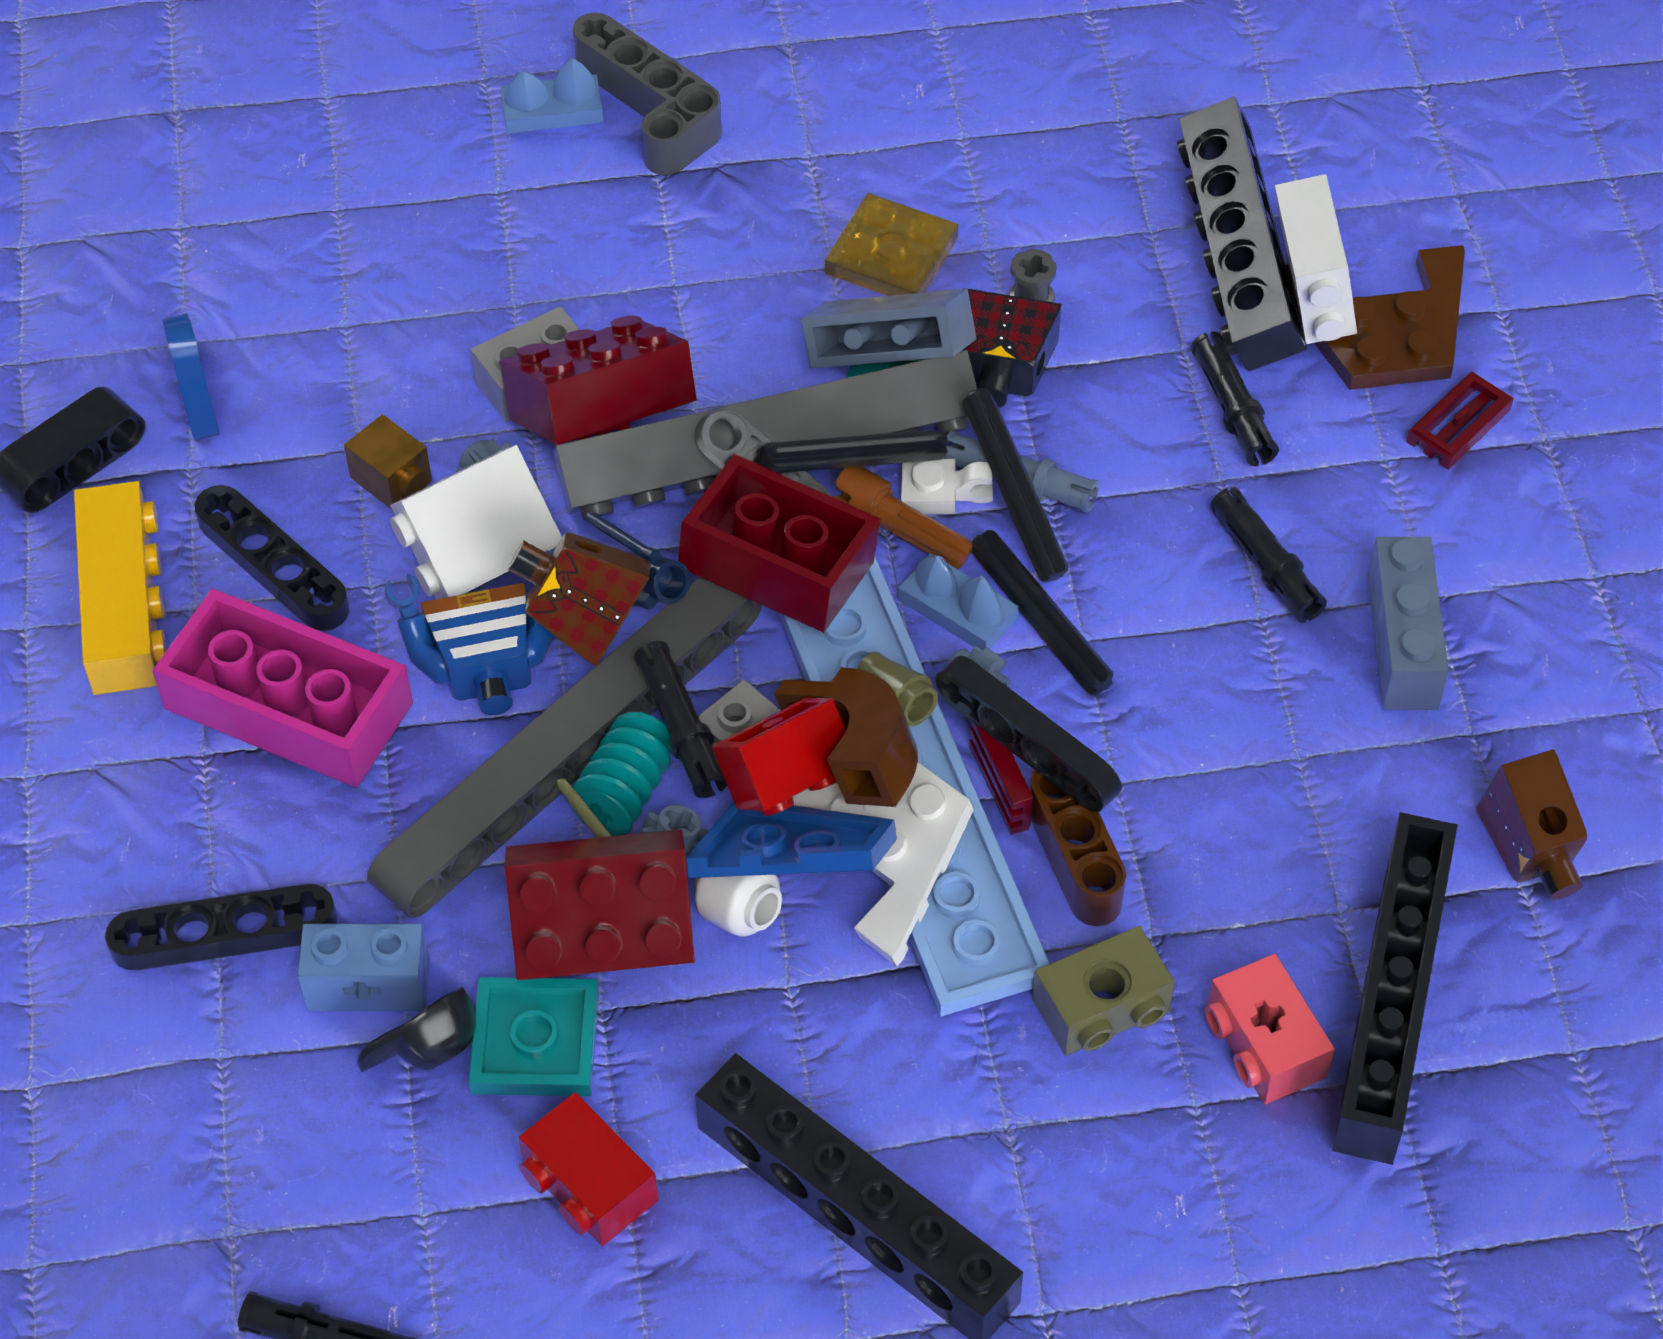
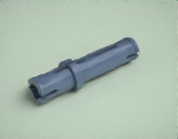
(1044, 475)

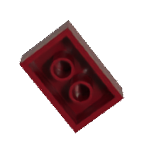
(597, 379)
(778, 542)
(599, 904)

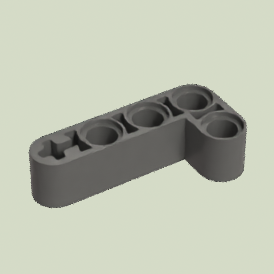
(676, 104)

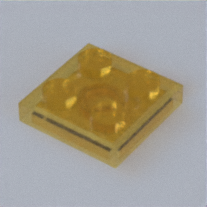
(891, 247)

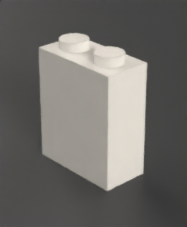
(1316, 259)
(473, 523)

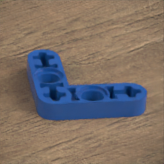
(190, 376)

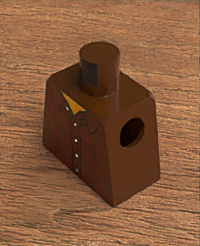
(581, 590)
(1535, 822)

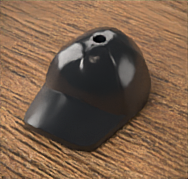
(427, 1038)

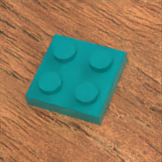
(534, 1037)

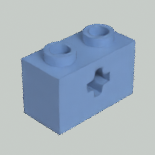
(364, 967)

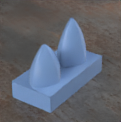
(552, 104)
(958, 602)

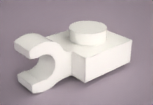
(936, 485)

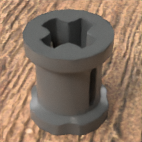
(1033, 274)

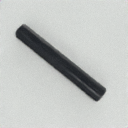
(854, 451)
(1015, 485)
(1042, 613)

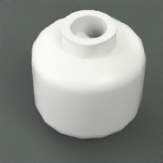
(739, 902)

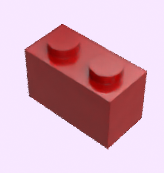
(781, 755)
(587, 1170)

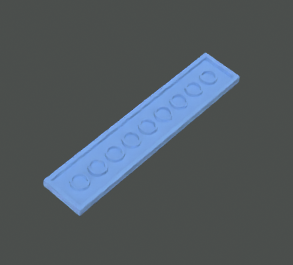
(976, 930)

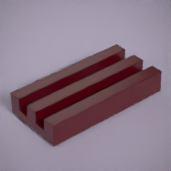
(1465, 441)
(1003, 780)

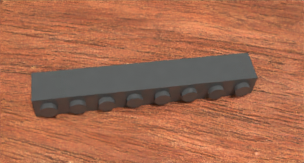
(665, 455)

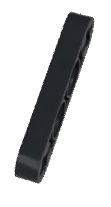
(276, 553)
(1028, 733)
(221, 917)

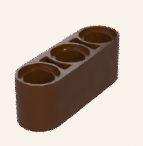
(1078, 865)

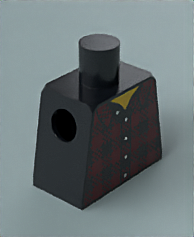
(1011, 342)

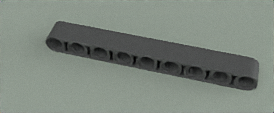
(557, 744)

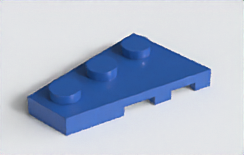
(790, 843)

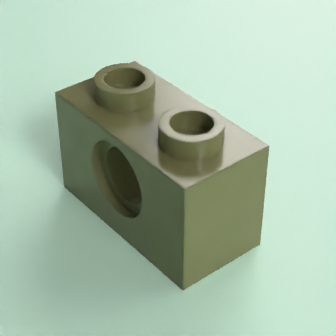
(1120, 965)

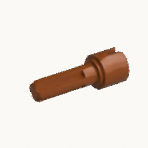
(874, 495)

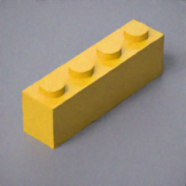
(117, 587)

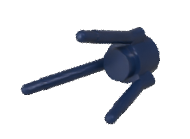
(668, 577)

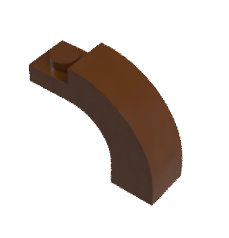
(878, 749)

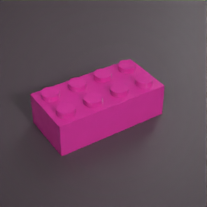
(284, 687)

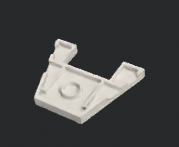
(927, 832)

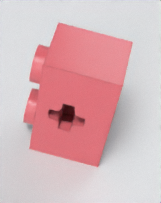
(1268, 1029)

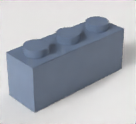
(889, 328)
(1407, 623)

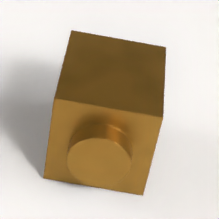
(387, 461)

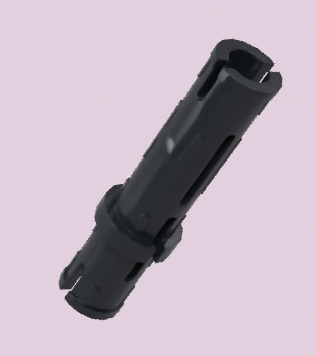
(1241, 412)
(1280, 569)
(689, 737)
(289, 1321)

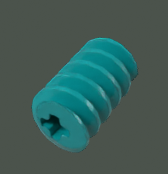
(625, 771)

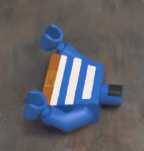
(474, 642)

